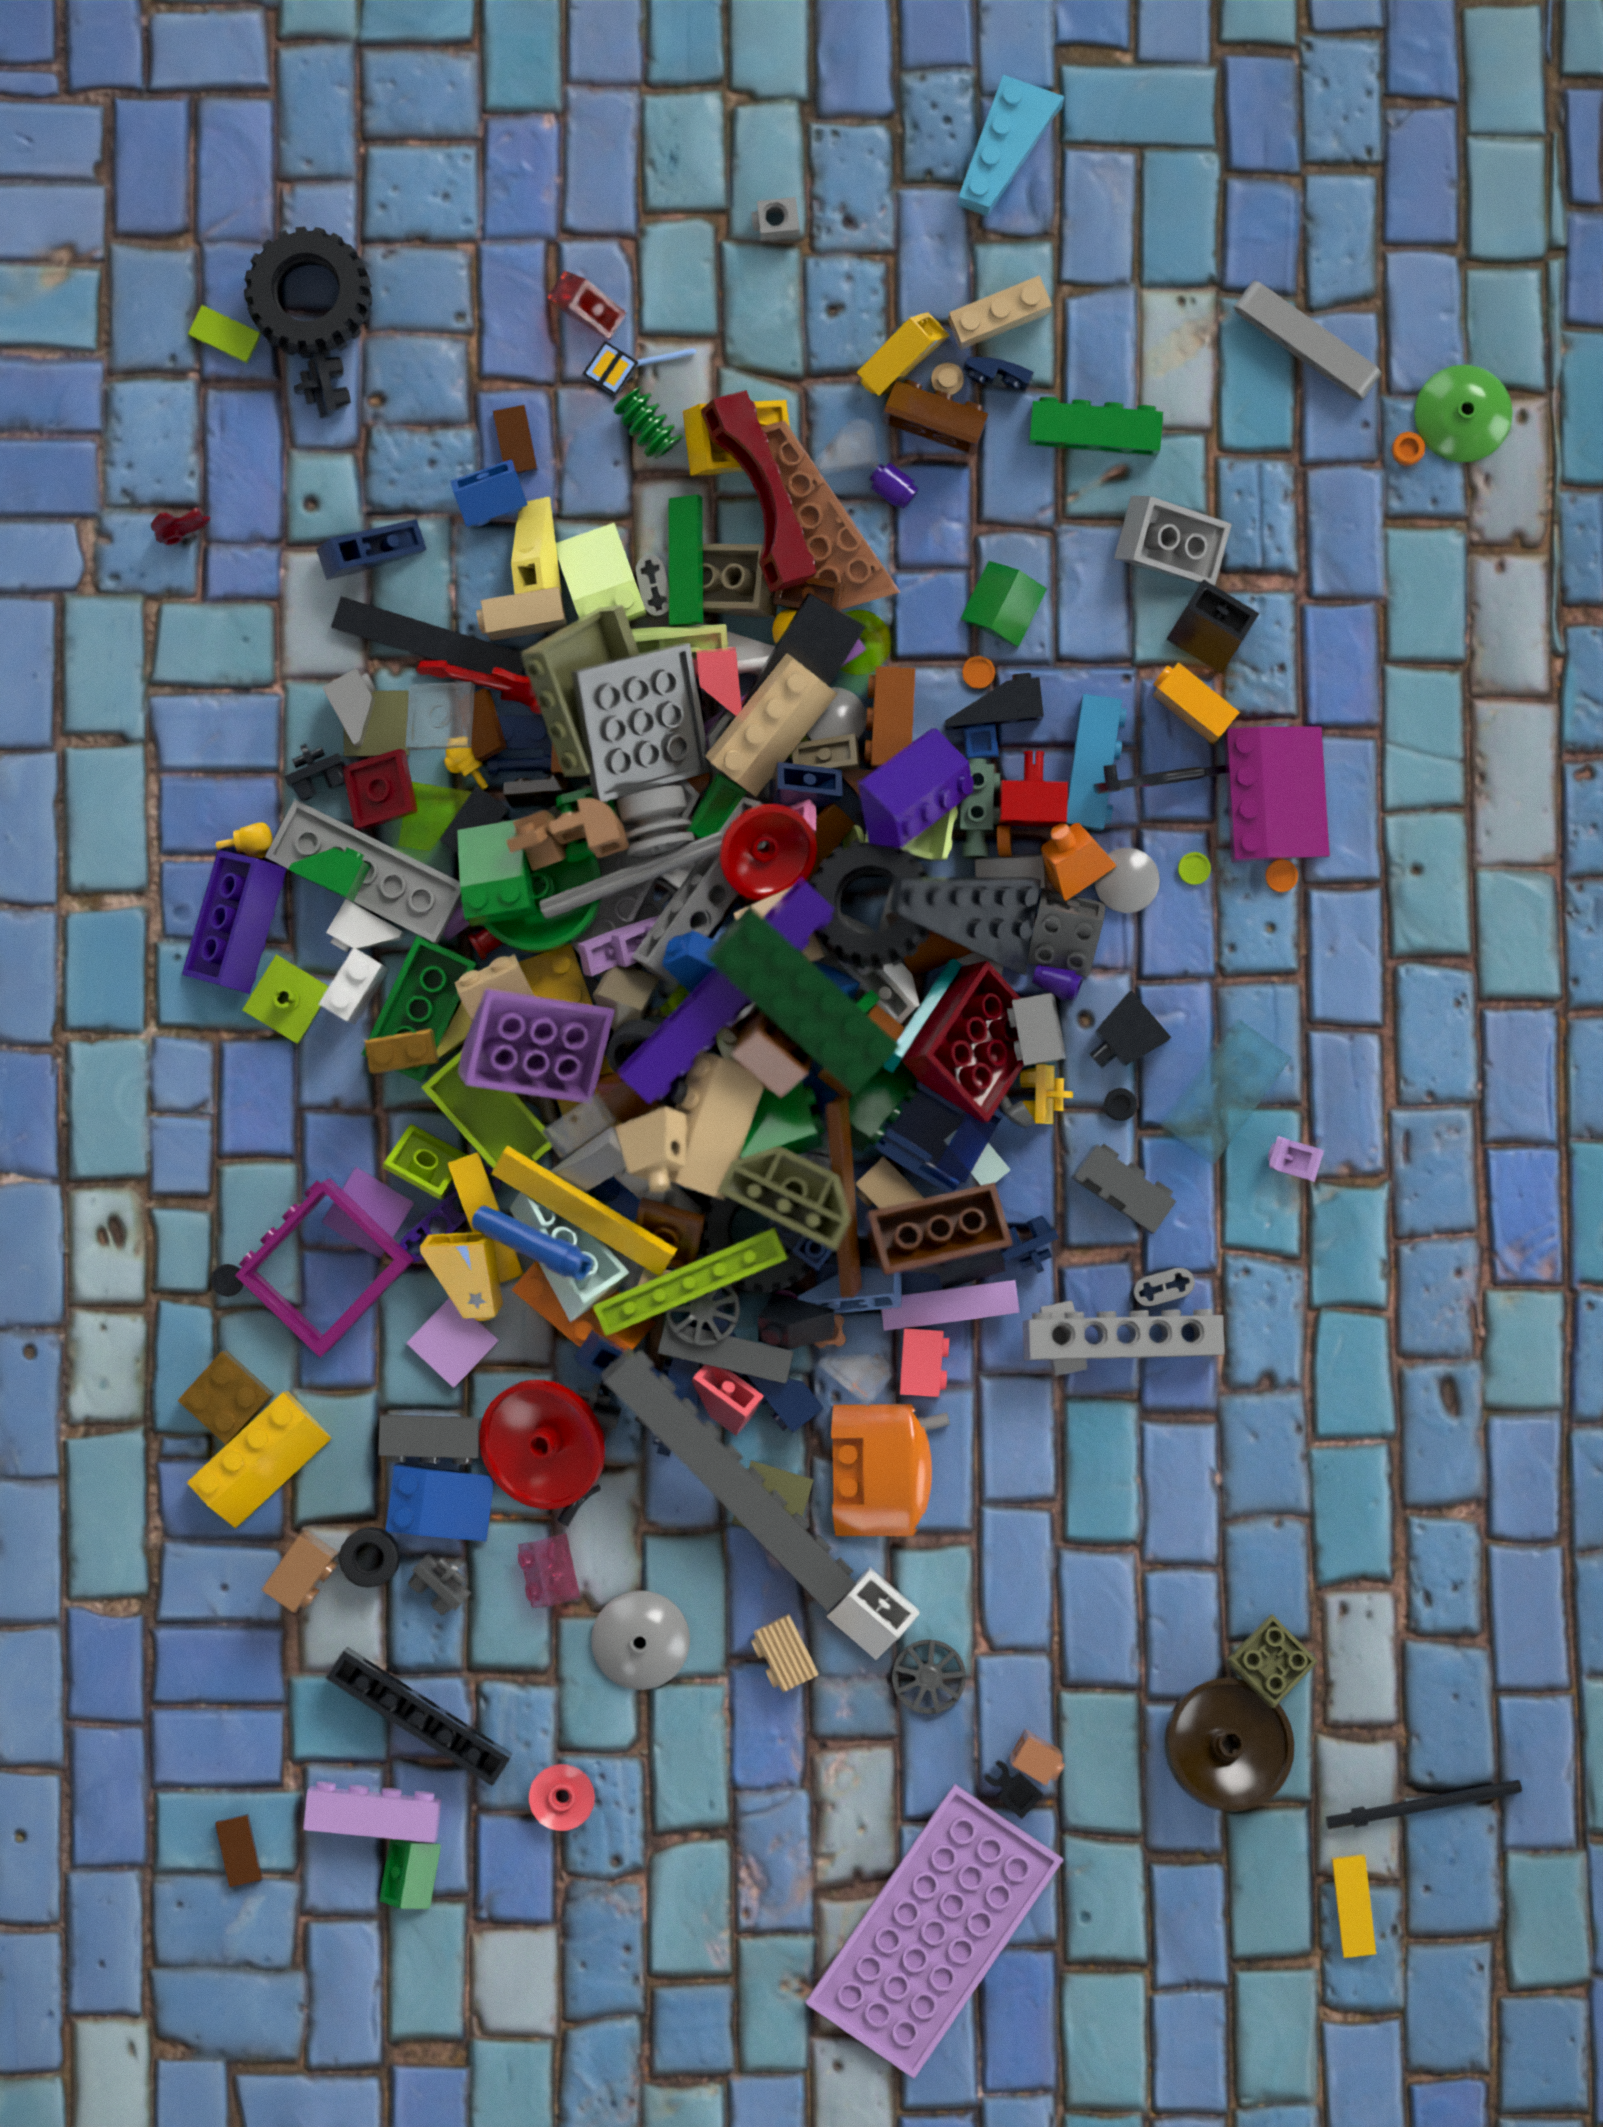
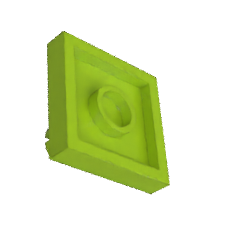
(286, 999)

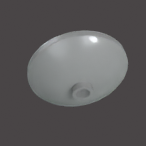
(646, 1616)

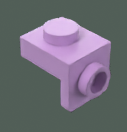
(1295, 1158)

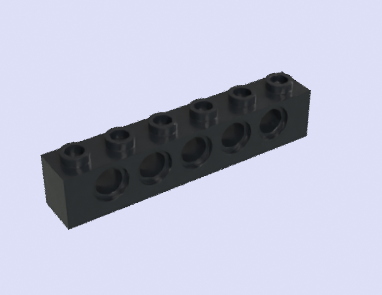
(419, 1716)

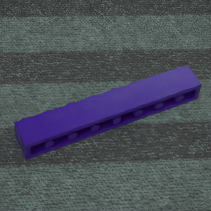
(715, 1002)

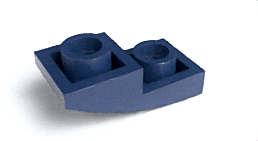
(986, 369)
(802, 1245)

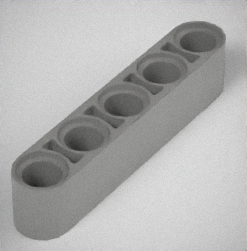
(1307, 340)

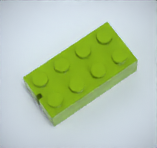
(487, 1116)

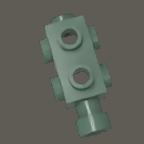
(983, 799)

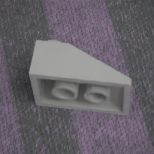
(1172, 540)

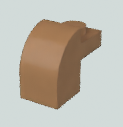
(596, 823)
(536, 839)

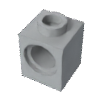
(787, 208)

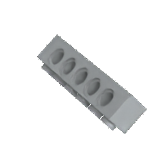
(692, 900)
(1207, 1338)

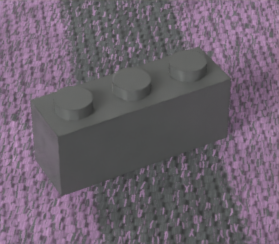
(429, 1438)

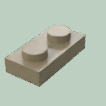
(831, 752)

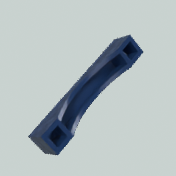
(791, 1401)

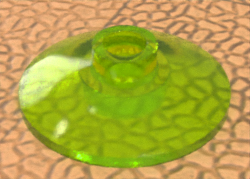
(877, 643)

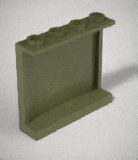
(585, 643)

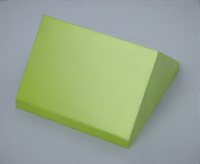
(423, 1161)

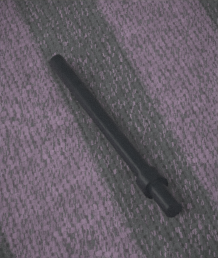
(1360, 1816)

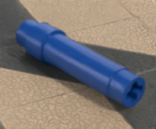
(554, 1253)

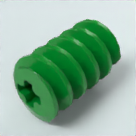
(646, 423)

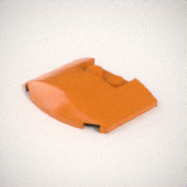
(879, 1470)

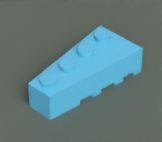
(1009, 134)

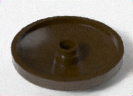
(1228, 1745)

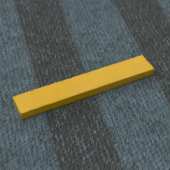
(583, 1211)

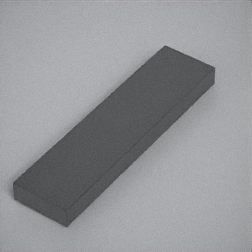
(729, 1354)

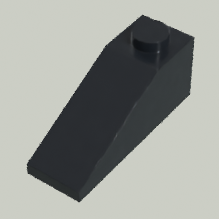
(1008, 703)

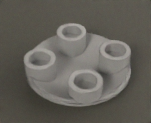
(842, 717)
(1131, 883)

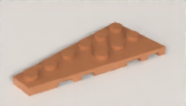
(828, 530)

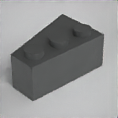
(1124, 1187)

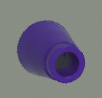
(1058, 981)

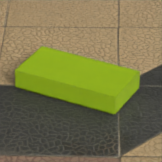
(224, 334)

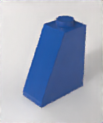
(686, 959)

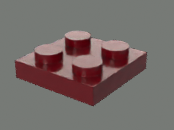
(380, 789)

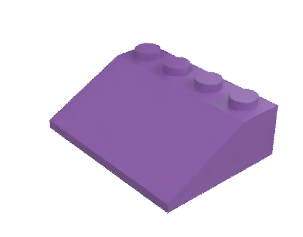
(535, 1046)

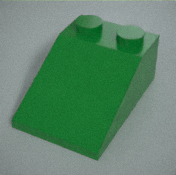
(492, 879)

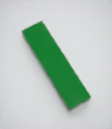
(685, 560)

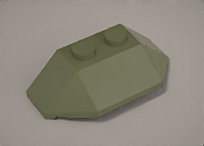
(790, 1193)

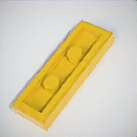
(1353, 1905)

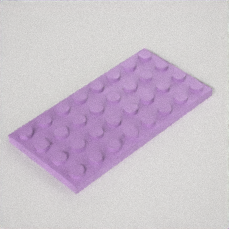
(934, 1930)

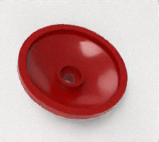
(780, 864)

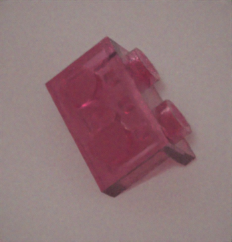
(548, 1571)

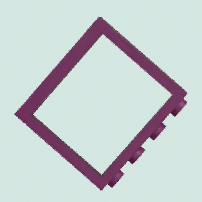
(274, 1238)

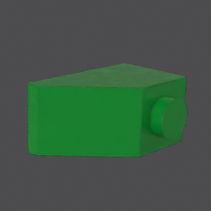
(334, 871)

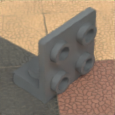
(1066, 932)

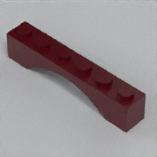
(736, 429)

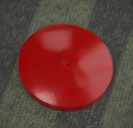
(542, 1444)

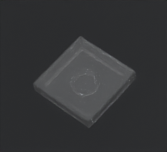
(440, 716)

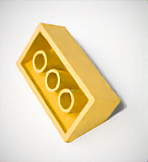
(259, 1459)

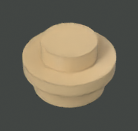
(947, 378)

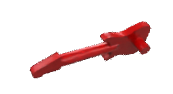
(513, 686)

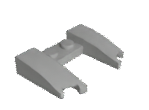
(604, 1159)

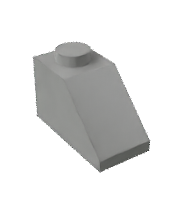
(353, 703)

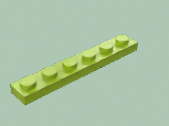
(690, 1281)

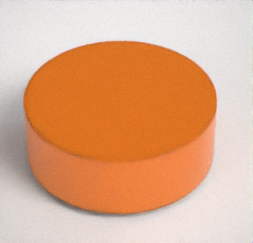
(1408, 448)
(1004, 840)

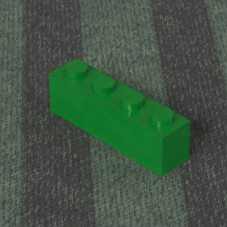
(1095, 427)

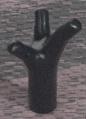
(569, 1511)

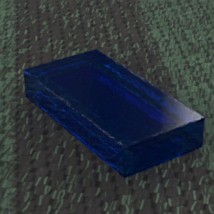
(966, 1147)

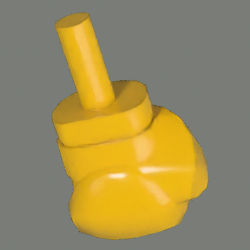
(463, 761)
(251, 839)

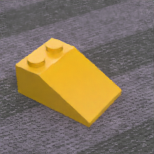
(709, 458)

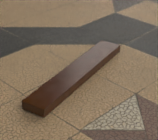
(842, 1165)

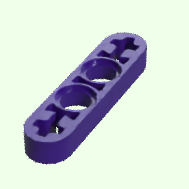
(445, 1210)

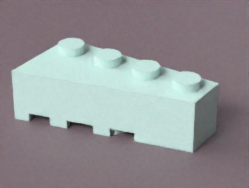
(606, 1270)

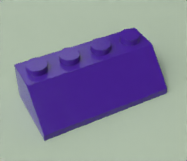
(914, 790)
(234, 921)

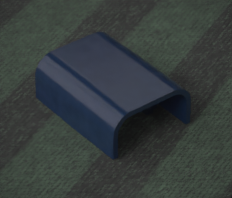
(920, 1133)

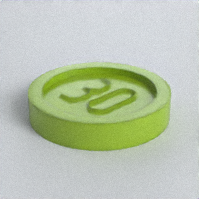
(1194, 868)

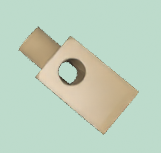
(654, 1146)

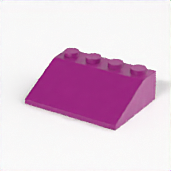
(1276, 793)

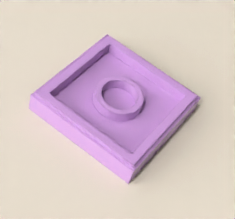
(452, 1343)

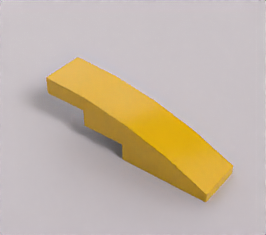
(475, 1191)

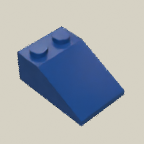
(440, 1503)

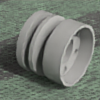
(655, 821)

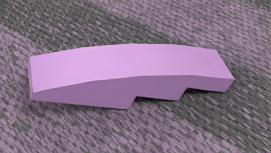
(614, 947)
(953, 1305)

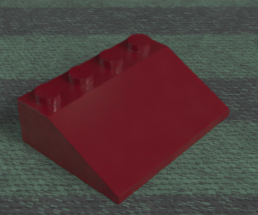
(969, 1043)

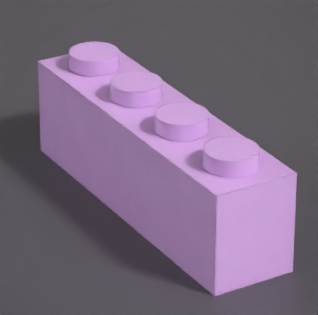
(372, 1813)

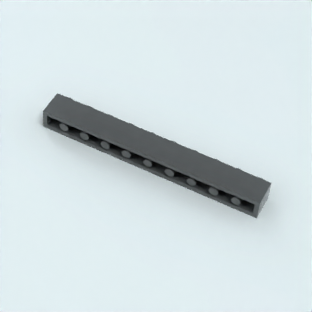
(728, 1478)

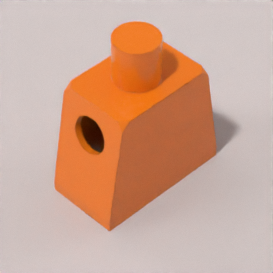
(1074, 859)

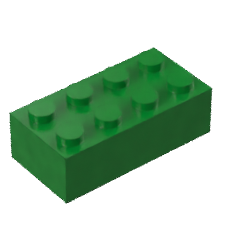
(423, 997)

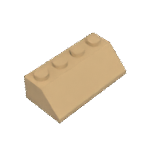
(771, 725)
(718, 1117)

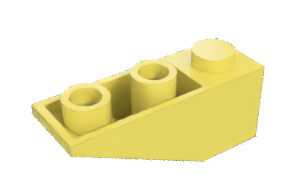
(534, 549)

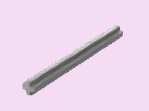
(631, 875)

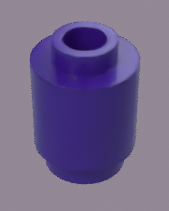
(893, 485)

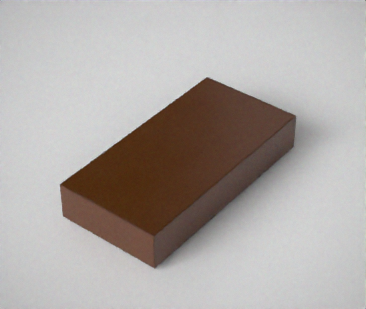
(515, 438)
(486, 728)
(238, 1850)

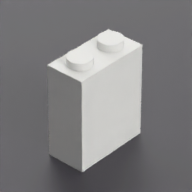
(354, 986)

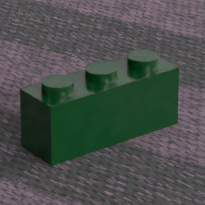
(879, 1103)

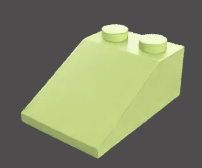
(599, 572)

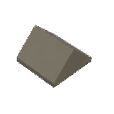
(627, 993)

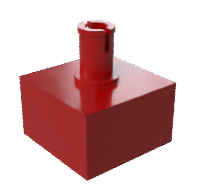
(1032, 799)

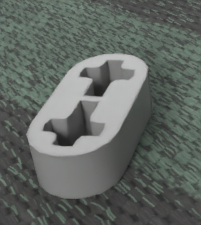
(645, 586)
(1166, 1294)

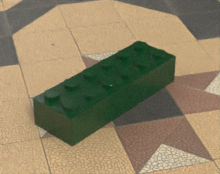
(802, 1000)

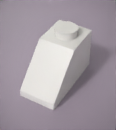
(360, 929)

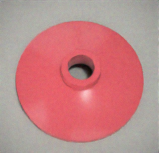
(558, 1814)

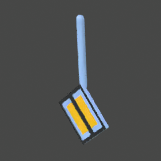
(612, 367)

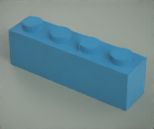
(1093, 748)

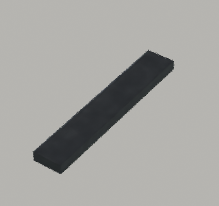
(423, 638)

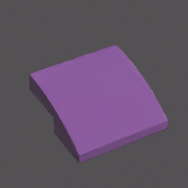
(378, 1200)

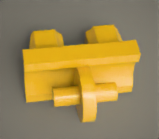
(1048, 1092)

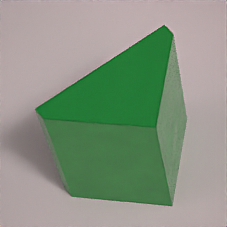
(1004, 603)

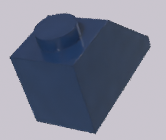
(799, 782)

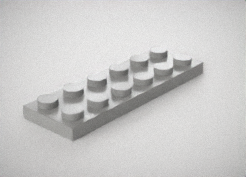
(395, 883)

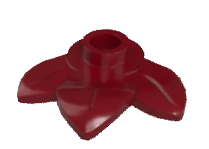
(172, 529)

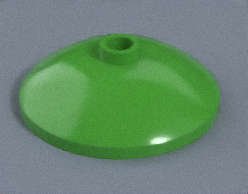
(1449, 430)

